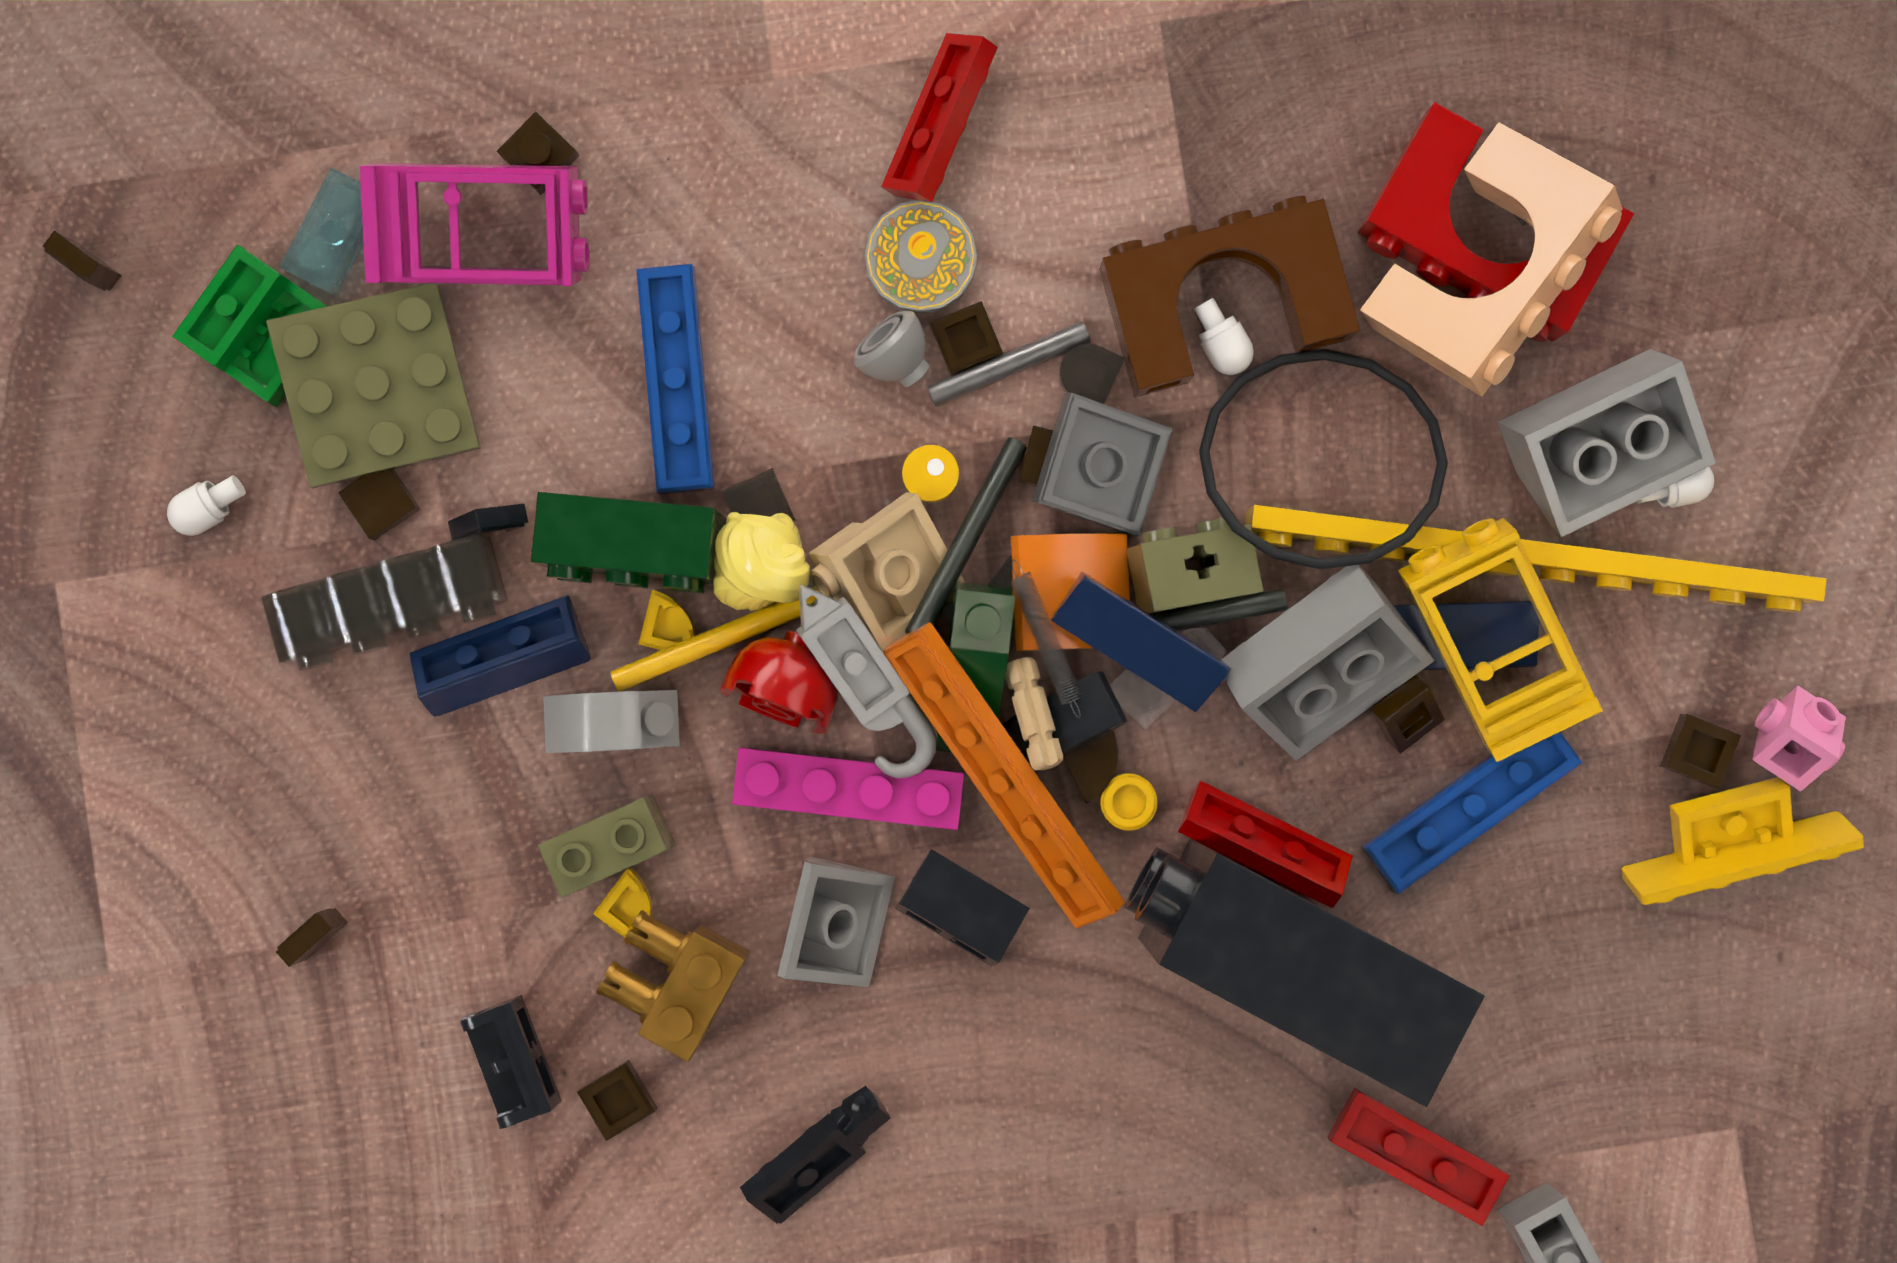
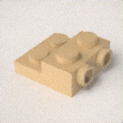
(882, 566)

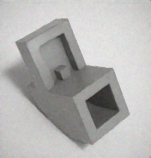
(611, 721)

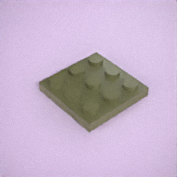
(373, 384)

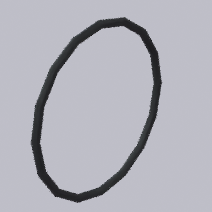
(1297, 558)

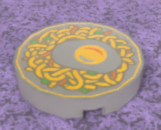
(920, 257)

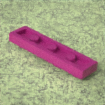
(846, 789)

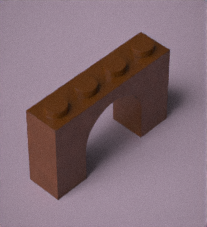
(1288, 245)

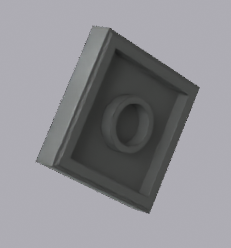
(1102, 464)

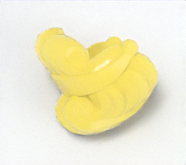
(759, 561)

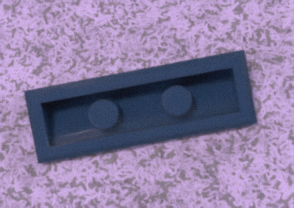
(1480, 631)
(1140, 642)
(499, 656)

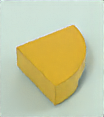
(665, 623)
(625, 902)

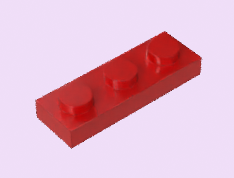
(939, 117)
(1266, 844)
(1418, 1156)

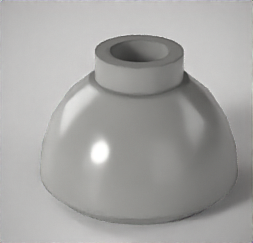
(894, 350)

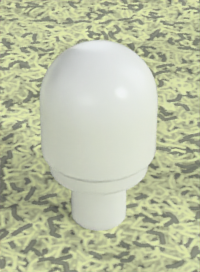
(1224, 340)
(1686, 491)
(203, 505)

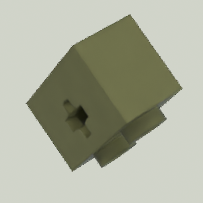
(1160, 571)
(606, 845)

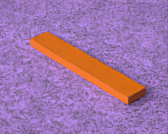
(1003, 776)

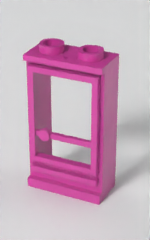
(393, 223)

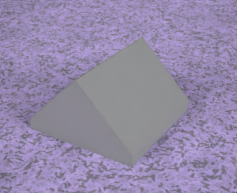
(836, 924)

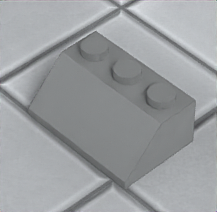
(1608, 440)
(1324, 661)

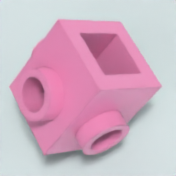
(1799, 737)

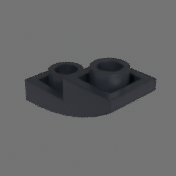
(1098, 718)

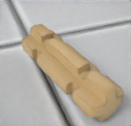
(1033, 714)

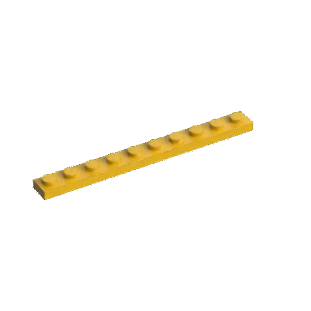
(1555, 561)

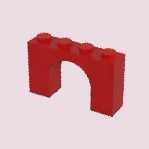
(1416, 224)

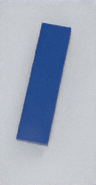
(675, 379)
(1466, 810)

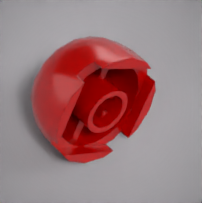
(782, 682)

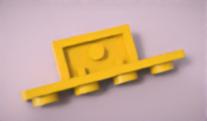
(1738, 838)

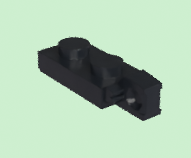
(816, 1157)

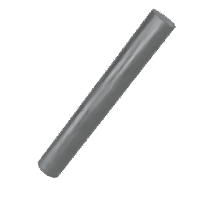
(1008, 363)

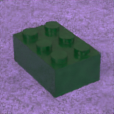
(626, 541)

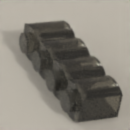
(385, 599)

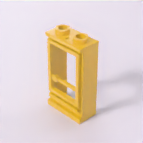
(1535, 709)

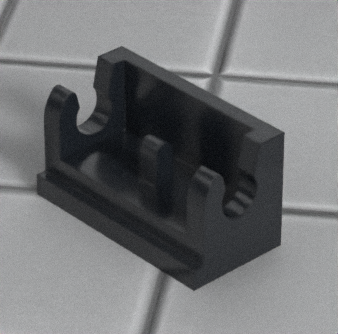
(962, 908)
(512, 1061)

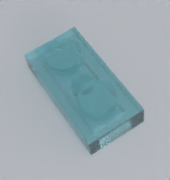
(328, 235)

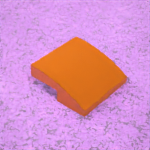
(1055, 566)

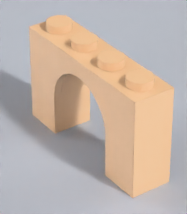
(1478, 336)

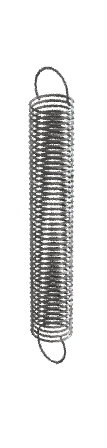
(1023, 595)

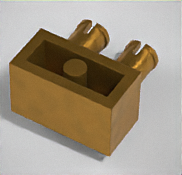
(700, 977)

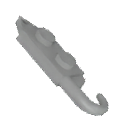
(864, 676)

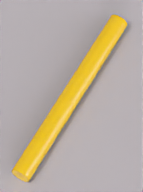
(706, 643)

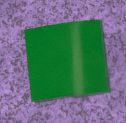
(231, 324)

